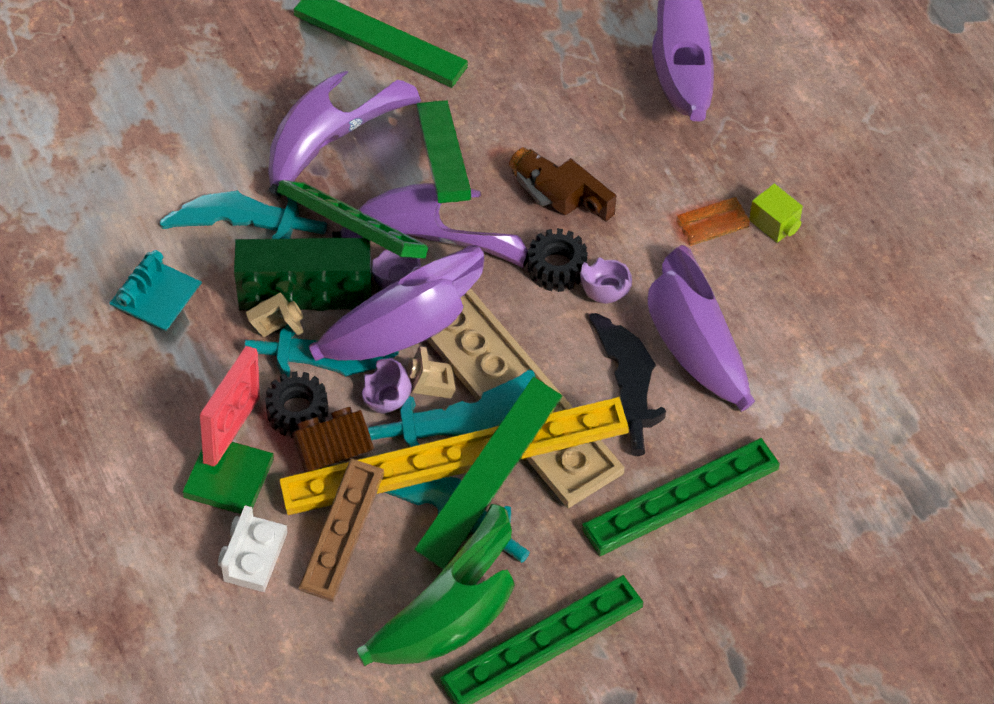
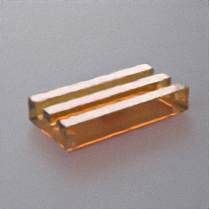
(715, 224)

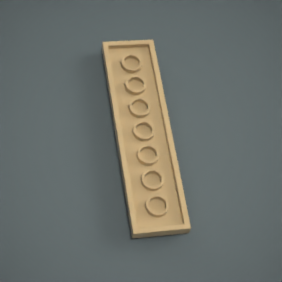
(488, 356)

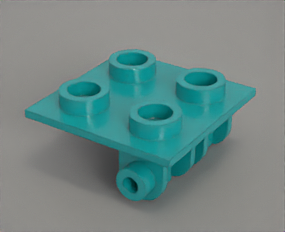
(155, 291)

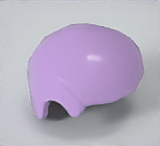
(391, 267)
(606, 280)
(386, 387)

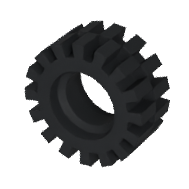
(552, 245)
(295, 388)

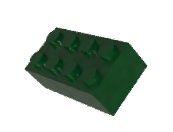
(310, 271)

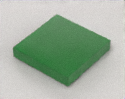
(232, 481)

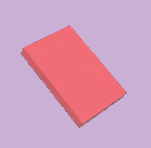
(230, 406)

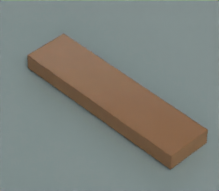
(341, 530)

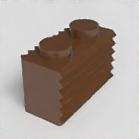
(332, 440)

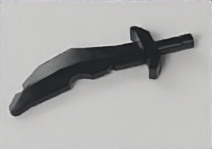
(632, 376)

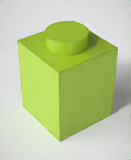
(776, 213)

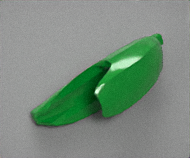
(452, 606)

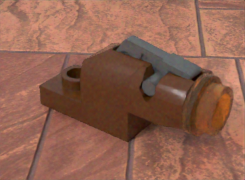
(561, 186)

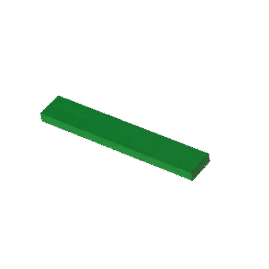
(383, 39)
(443, 152)
(353, 219)
(488, 473)
(680, 496)
(541, 642)

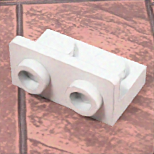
(252, 551)

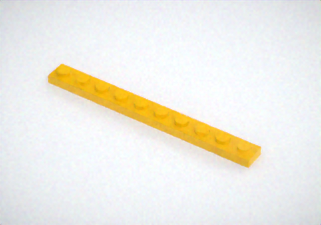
(455, 455)

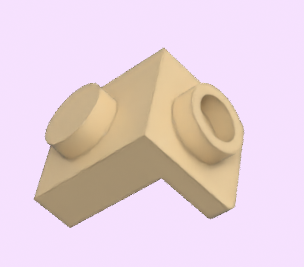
(275, 314)
(429, 376)

